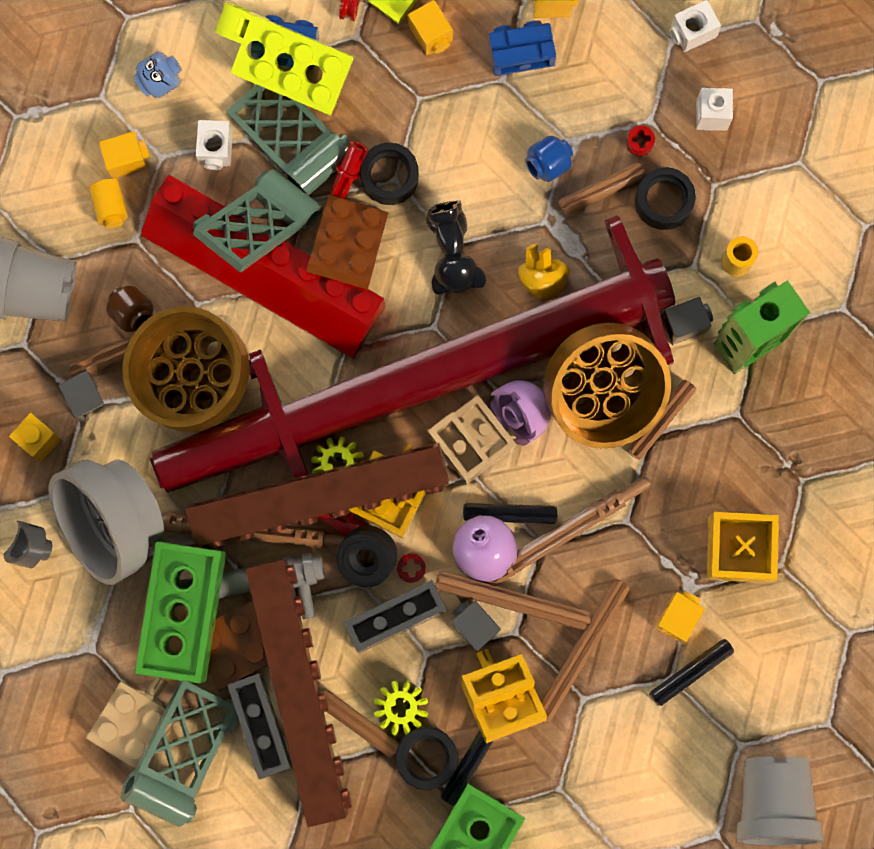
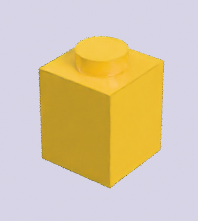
(430, 28)
(124, 154)
(35, 437)
(680, 616)

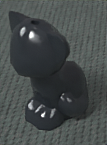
(455, 270)

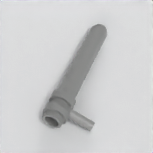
(308, 570)

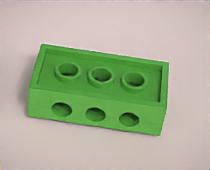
(760, 325)
(160, 622)
(476, 806)

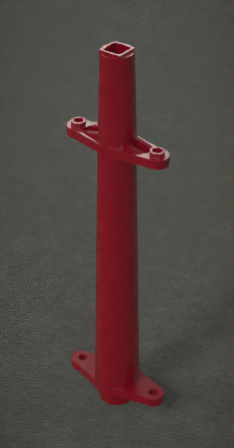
(501, 347)

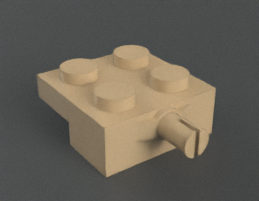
(471, 439)
(130, 721)

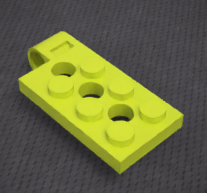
(246, 26)

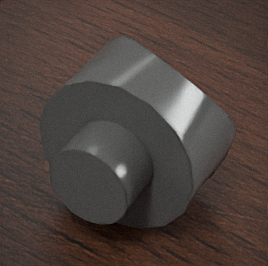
(28, 546)

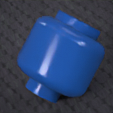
(549, 158)

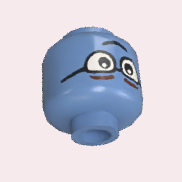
(158, 74)

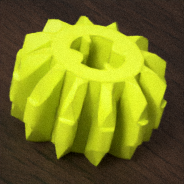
(333, 452)
(391, 702)

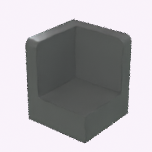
(81, 395)

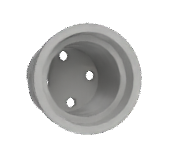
(34, 283)
(778, 803)

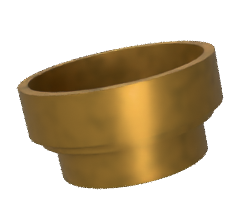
(155, 348)
(639, 396)

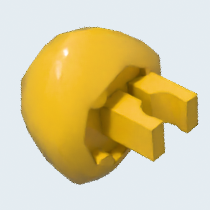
(543, 275)

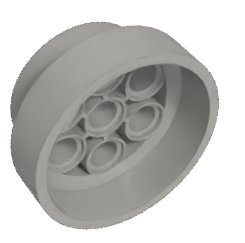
(106, 517)

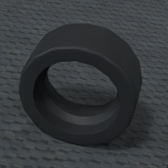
(389, 150)
(671, 176)
(402, 758)

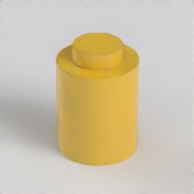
(108, 203)
(739, 256)

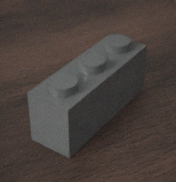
(395, 616)
(260, 726)

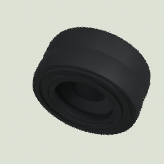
(356, 570)

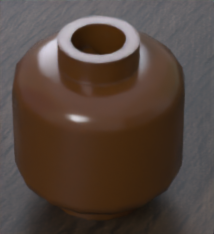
(129, 308)

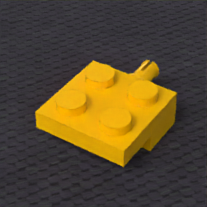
(390, 515)
(502, 696)

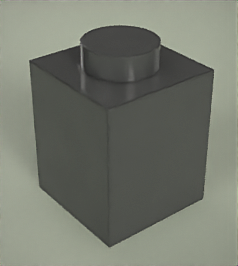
(687, 320)
(474, 624)

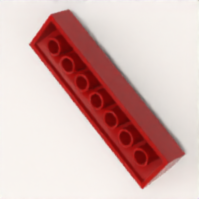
(278, 281)

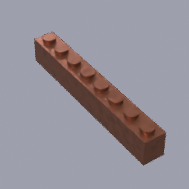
(317, 495)
(298, 693)

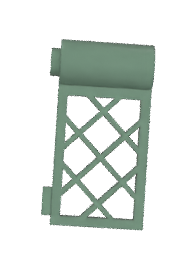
(312, 164)
(282, 202)
(167, 796)

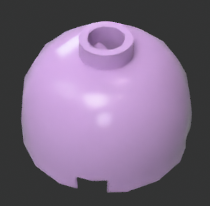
(522, 410)
(484, 548)

